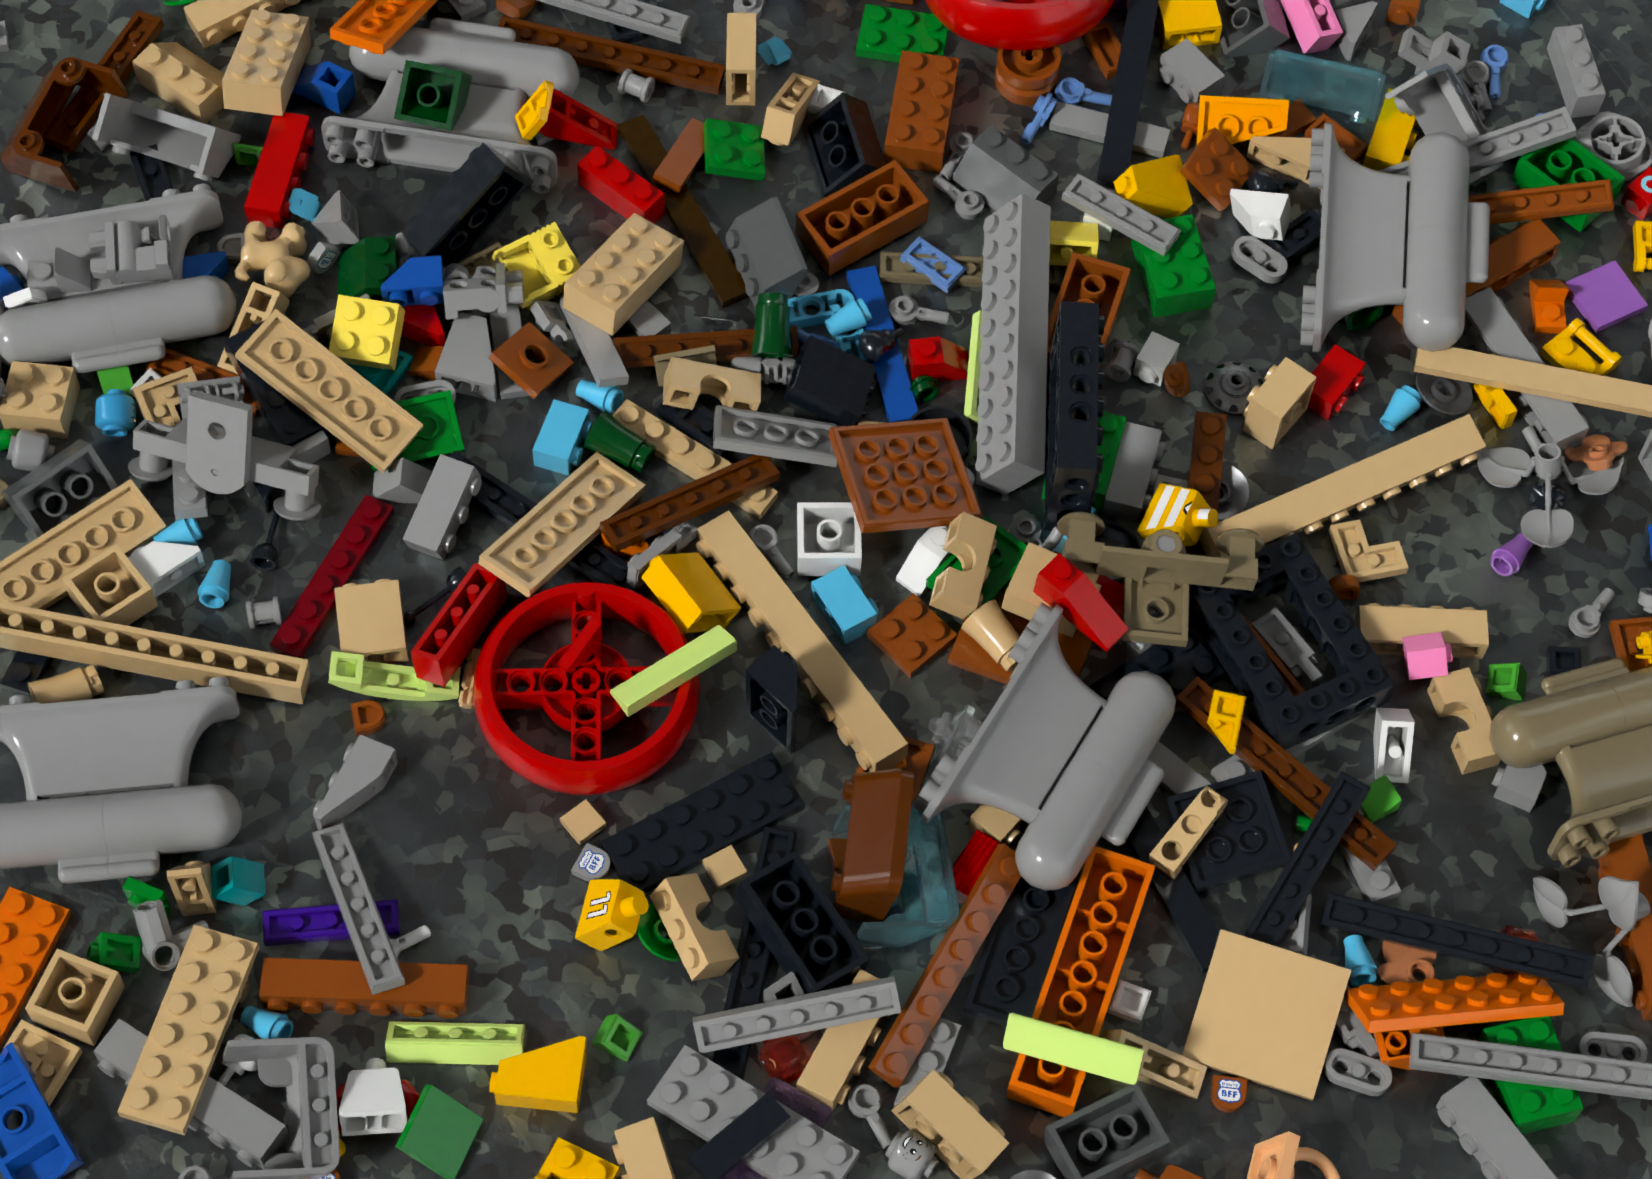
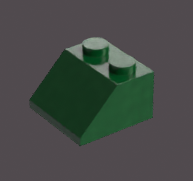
(432, 95)
(367, 266)

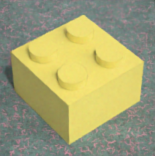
(367, 332)

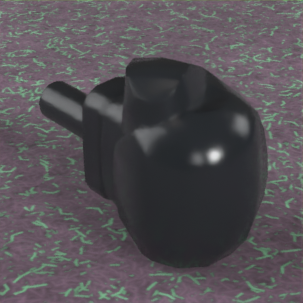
(1267, 181)
(876, 343)
(1537, 496)

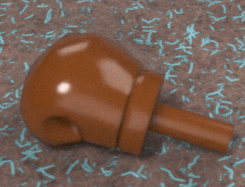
(1189, 123)
(1177, 379)

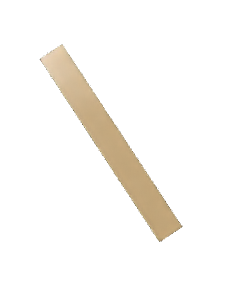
(1537, 379)

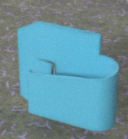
(774, 51)
(308, 207)

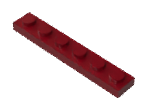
(335, 571)

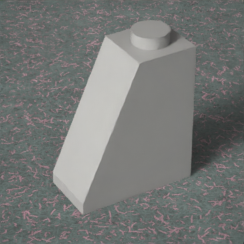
(466, 358)

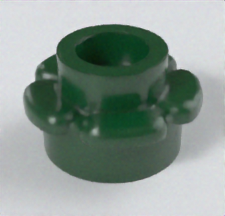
(924, 388)

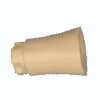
(993, 633)
(68, 686)

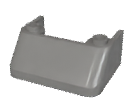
(1441, 106)
(179, 139)
(308, 1074)

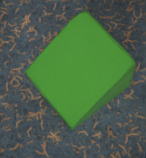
(247, 154)
(116, 379)
(1507, 681)
(1381, 800)
(617, 1037)

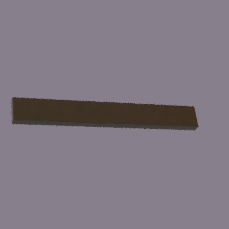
(685, 215)

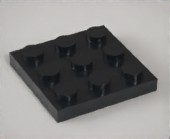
(1243, 837)

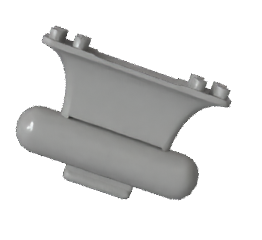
(501, 83)
(1396, 240)
(120, 321)
(1059, 757)
(114, 782)

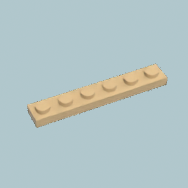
(688, 454)

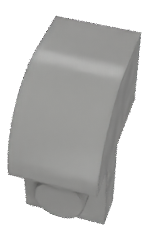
(1430, 54)

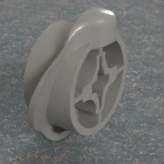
(1618, 143)

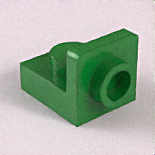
(140, 892)
(115, 952)

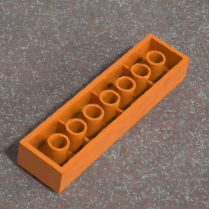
(1084, 972)

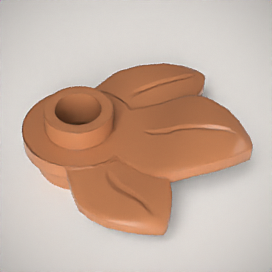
(1597, 452)
(1404, 962)

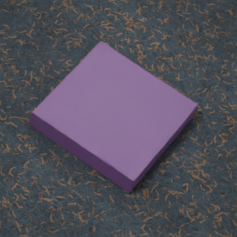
(1605, 296)

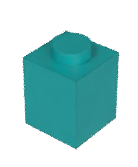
(238, 881)

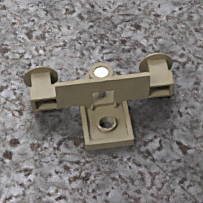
(1160, 573)

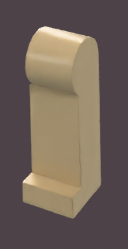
(1187, 832)

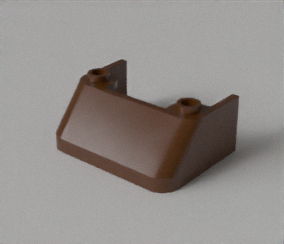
(27, 140)
(874, 844)

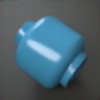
(115, 413)

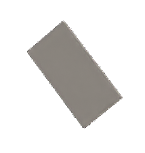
(773, 436)

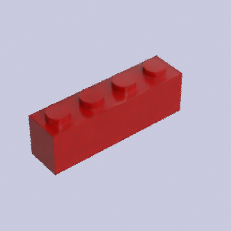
(279, 169)
(458, 625)

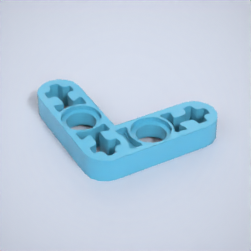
(819, 300)

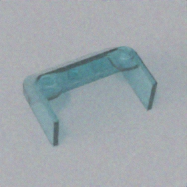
(1323, 84)
(926, 888)

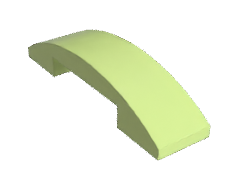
(386, 680)

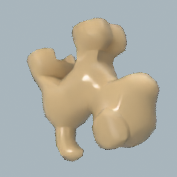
(277, 257)

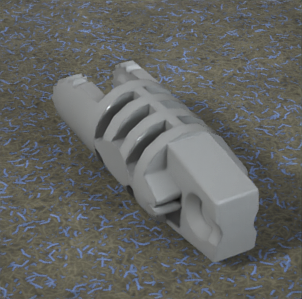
(771, 369)

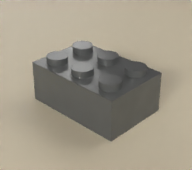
(1107, 1137)

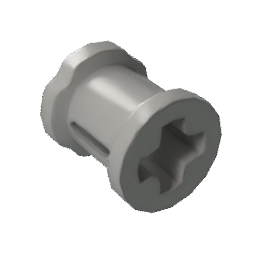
(636, 85)
(1121, 361)
(264, 612)

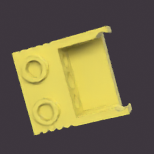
(544, 262)

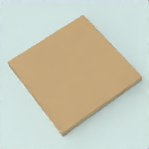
(1266, 1014)

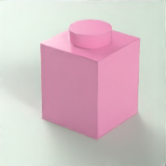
(1426, 655)

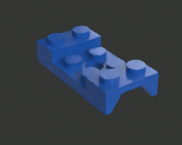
(39, 1145)

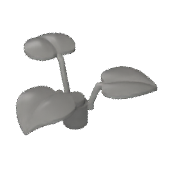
(1545, 528)
(1625, 908)

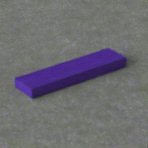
(319, 923)

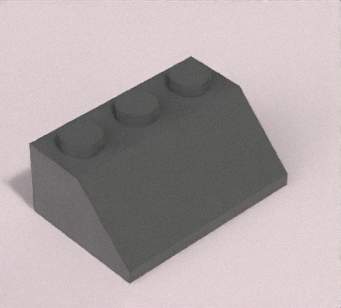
(1251, 26)
(1003, 171)
(766, 251)
(59, 488)

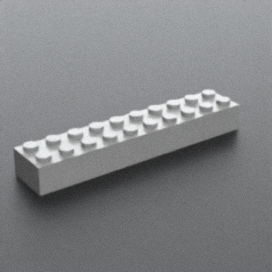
(1013, 345)

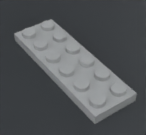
(710, 1097)

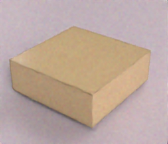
(583, 822)
(724, 867)

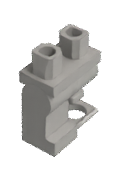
(125, 255)
(484, 290)

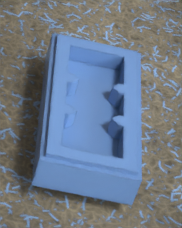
(926, 265)

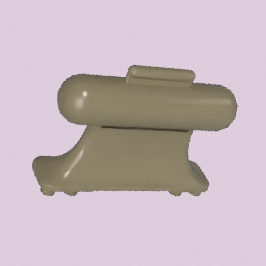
(1601, 737)

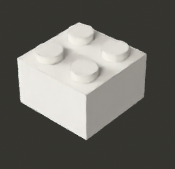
(827, 538)

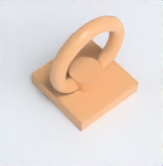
(1277, 1156)

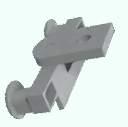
(227, 456)

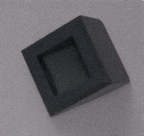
(267, 495)

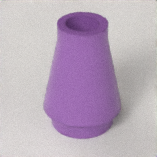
(1510, 556)

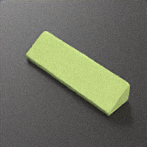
(674, 670)
(453, 1042)
(1073, 1048)

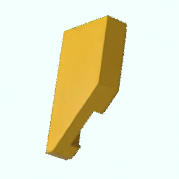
(535, 111)
(1496, 404)
(1226, 717)

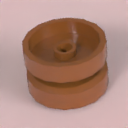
(1027, 74)

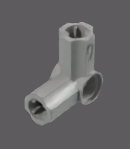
(156, 932)

